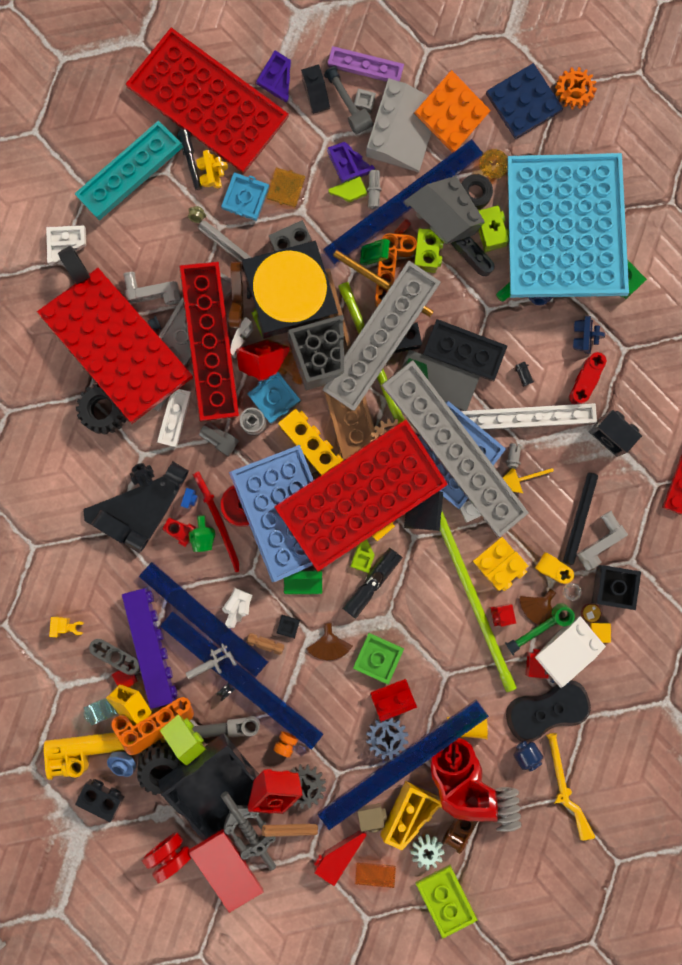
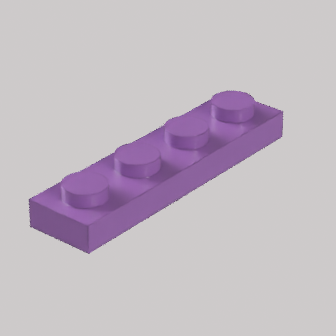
(365, 64)

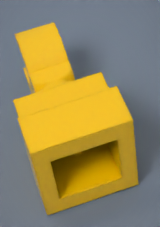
(61, 625)

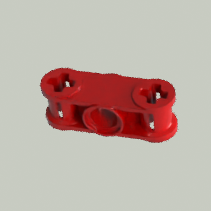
(587, 378)

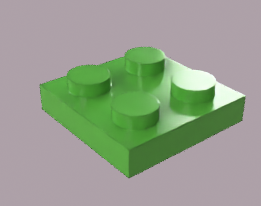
(378, 658)

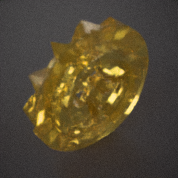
(501, 160)

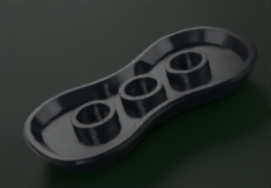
(534, 715)

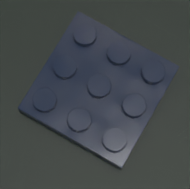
(524, 101)

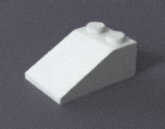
(570, 651)

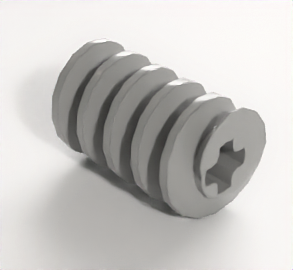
(509, 809)

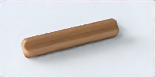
(289, 830)

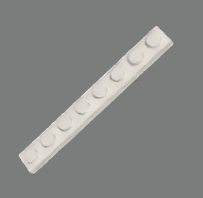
(533, 416)

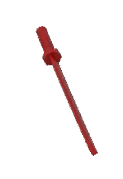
(208, 498)

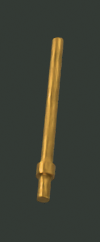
(371, 276)

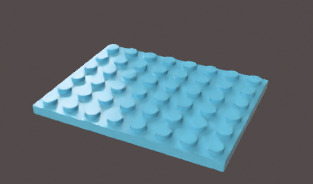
(567, 226)

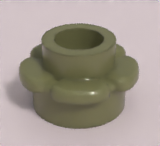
(196, 214)

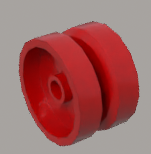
(230, 509)
(168, 857)

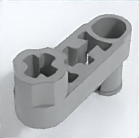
(168, 290)
(617, 532)

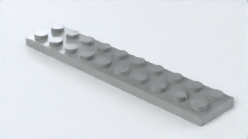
(455, 448)

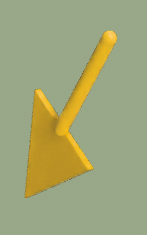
(514, 482)

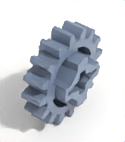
(377, 739)

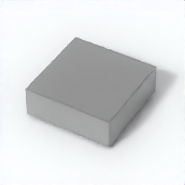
(364, 100)

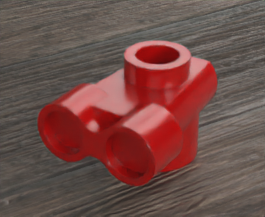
(182, 532)

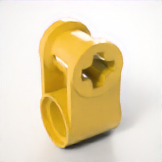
(551, 568)

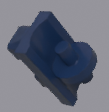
(586, 326)

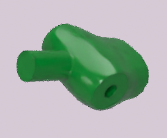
(202, 537)

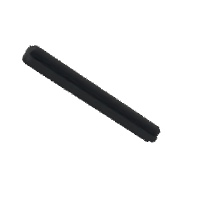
(580, 518)

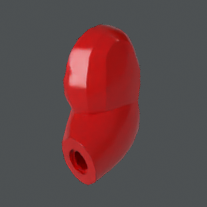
(460, 784)

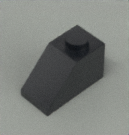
(315, 88)

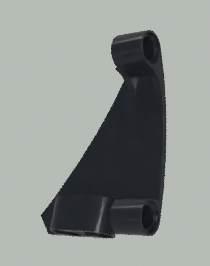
(137, 513)

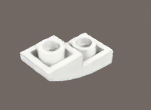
(244, 331)

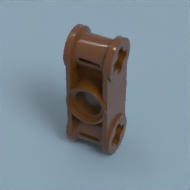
(459, 834)

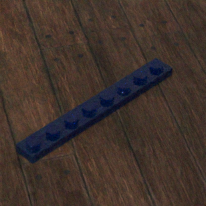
(203, 618)

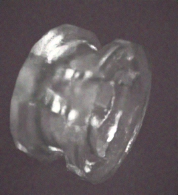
(565, 591)

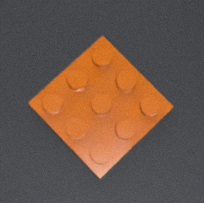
(452, 111)

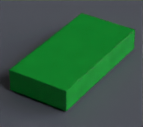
(374, 252)

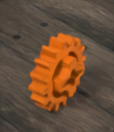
(577, 95)

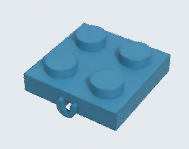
(245, 196)
(274, 397)

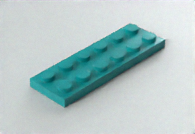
(129, 170)

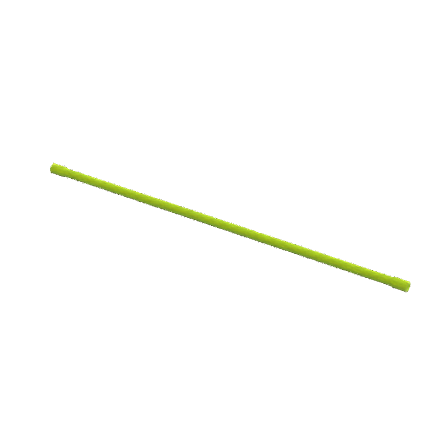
(505, 675)

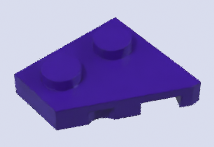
(276, 76)
(348, 162)

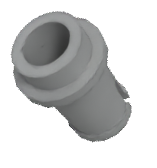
(513, 456)

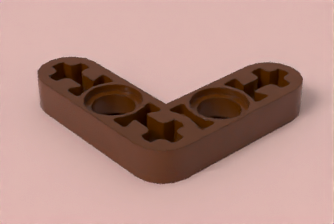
(237, 307)

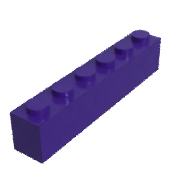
(149, 647)

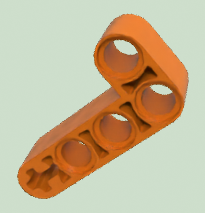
(394, 252)
(154, 722)

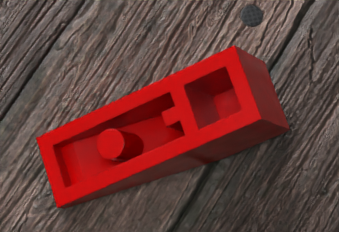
(336, 859)

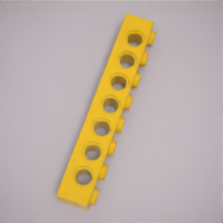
(289, 426)

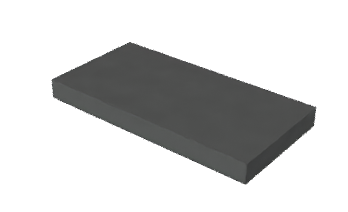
(449, 381)

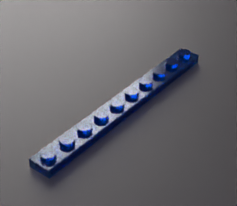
(396, 208)
(243, 681)
(403, 764)

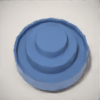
(121, 764)

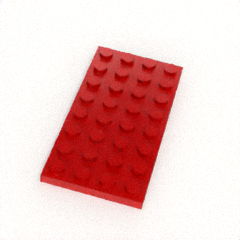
(207, 100)
(115, 345)
(361, 495)

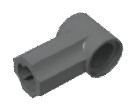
(222, 441)

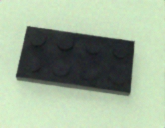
(465, 350)

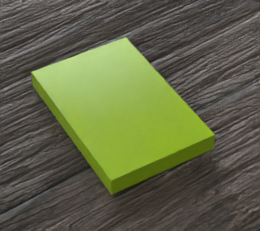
(446, 901)

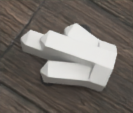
(237, 607)

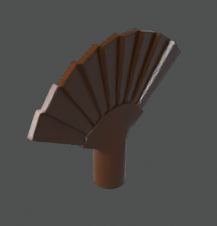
(538, 608)
(329, 645)

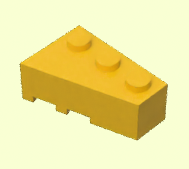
(410, 812)

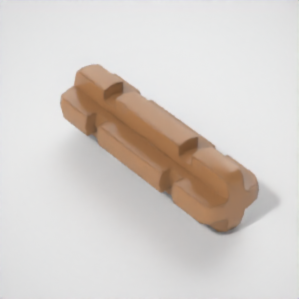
(265, 644)

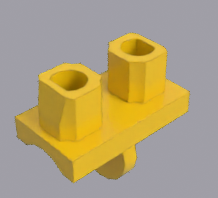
(214, 168)

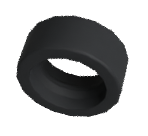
(73, 264)

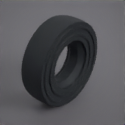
(484, 183)

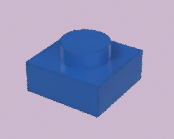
(189, 498)

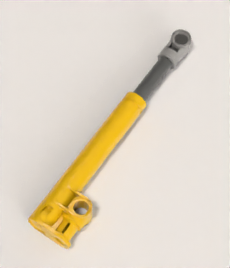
(64, 752)

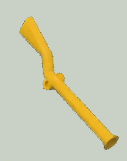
(583, 826)

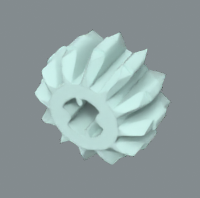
(434, 848)

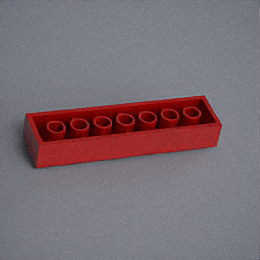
(209, 341)

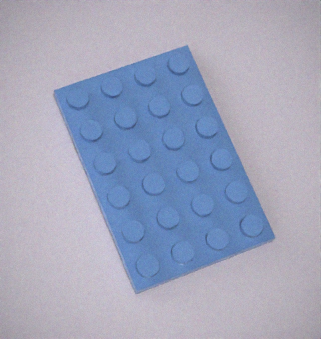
(259, 490)

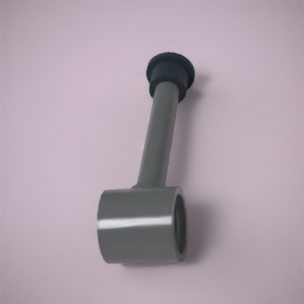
(359, 120)

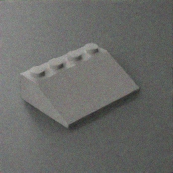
(397, 132)

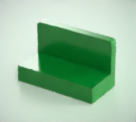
(303, 583)

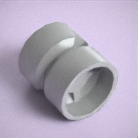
(253, 421)

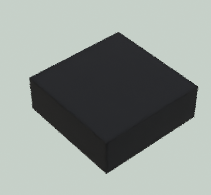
(288, 626)

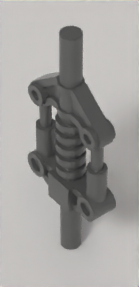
(257, 844)

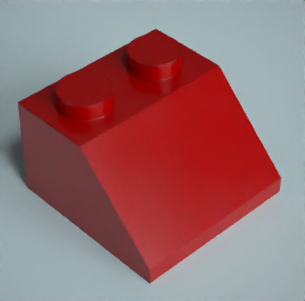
(261, 358)
(274, 791)

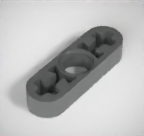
(124, 668)

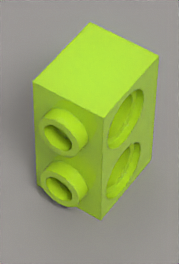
(424, 250)

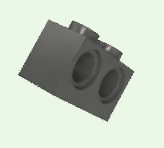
(289, 234)

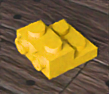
(500, 564)

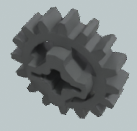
(313, 783)

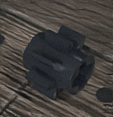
(142, 475)

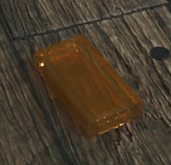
(375, 875)

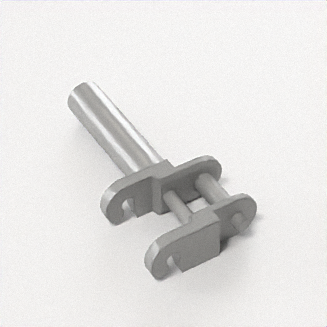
(211, 663)

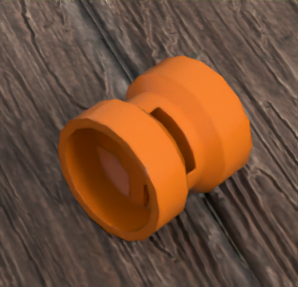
(285, 744)

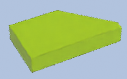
(349, 190)
(363, 557)

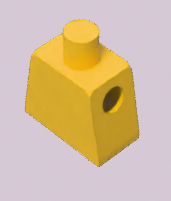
(129, 703)

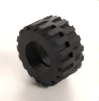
(86, 415)
(153, 756)

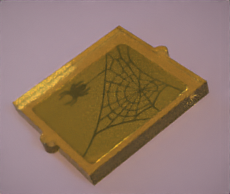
(286, 187)

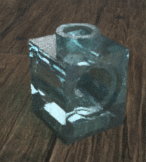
(98, 711)

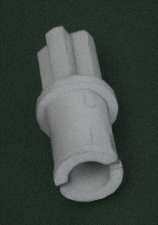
(374, 189)

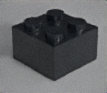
(615, 433)
(616, 587)

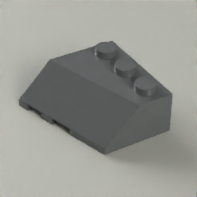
(446, 209)
(318, 351)

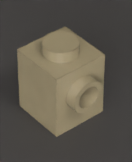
(372, 817)

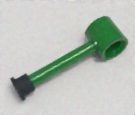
(514, 645)

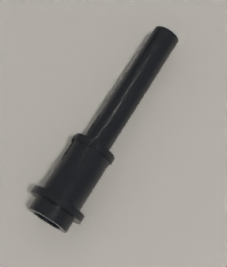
(188, 151)

